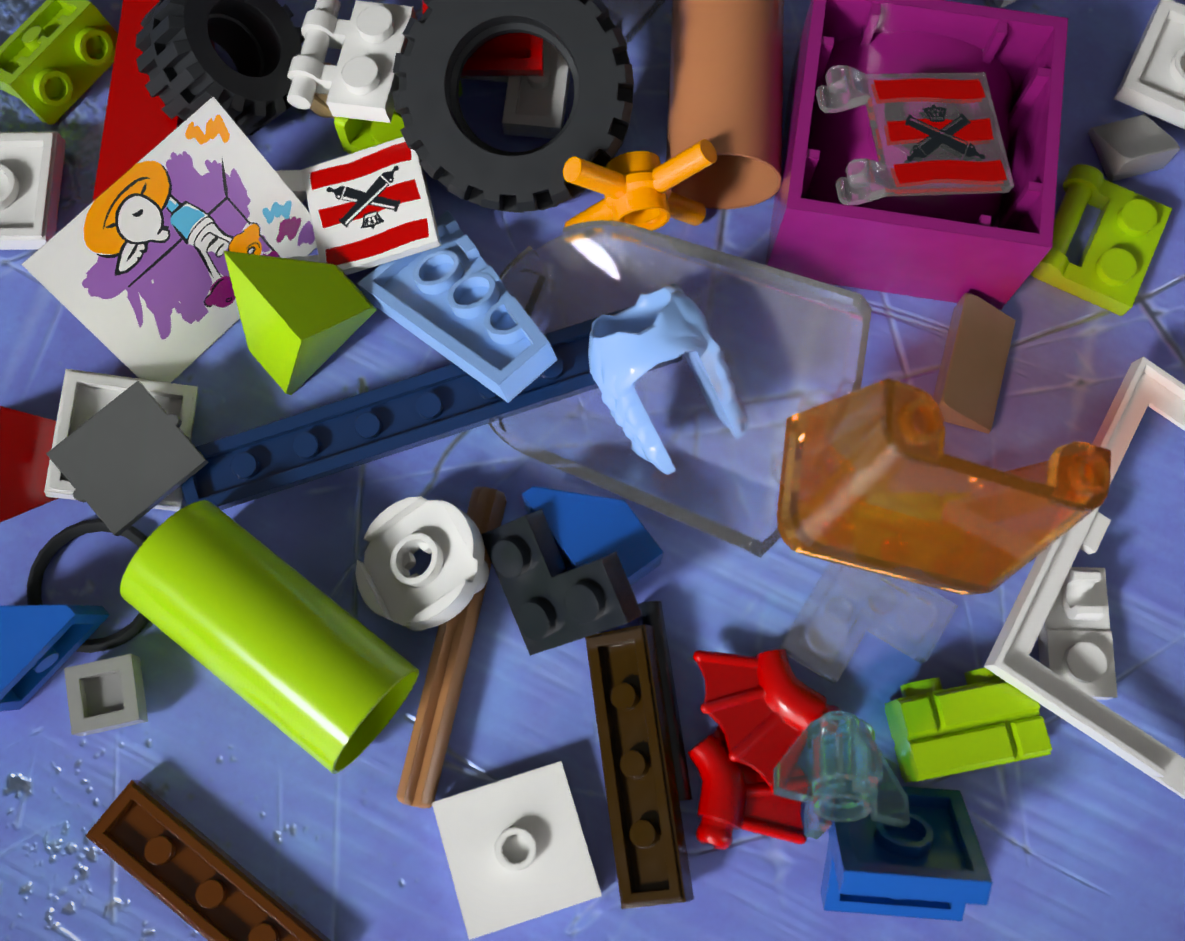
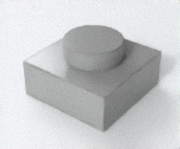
(105, 695)

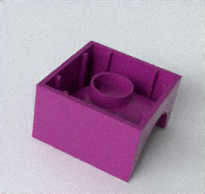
(925, 242)

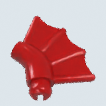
(758, 705)
(738, 799)

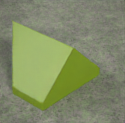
(294, 312)

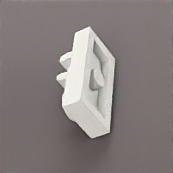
(1078, 634)

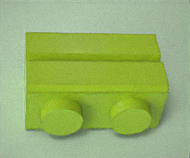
(964, 726)

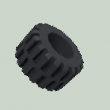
(189, 71)

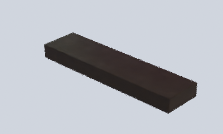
(638, 768)

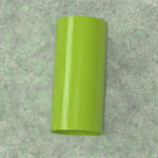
(268, 633)

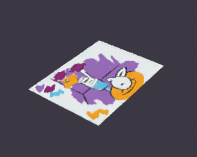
(149, 253)

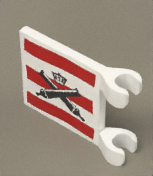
(367, 207)

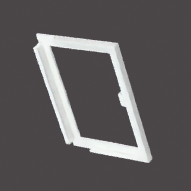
(1010, 659)

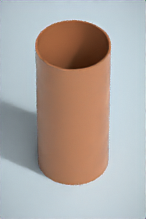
(728, 92)

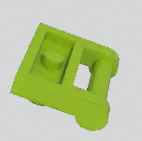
(1117, 247)

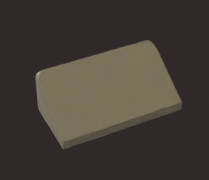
(973, 363)

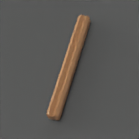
(446, 675)

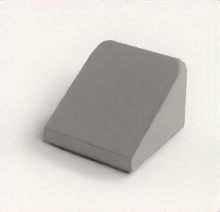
(1132, 147)

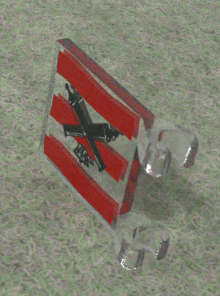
(927, 131)

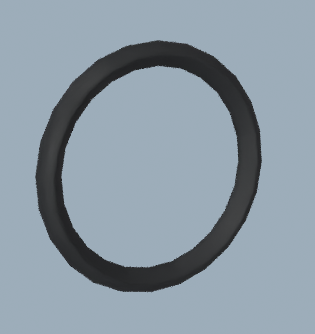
(50, 549)

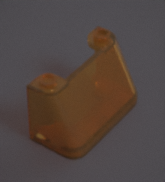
(879, 494)

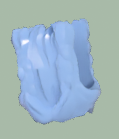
(653, 332)

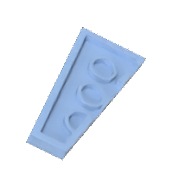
(462, 312)

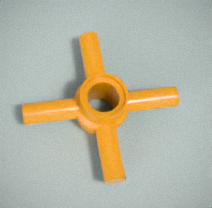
(640, 187)

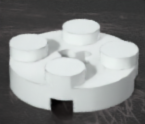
(450, 580)

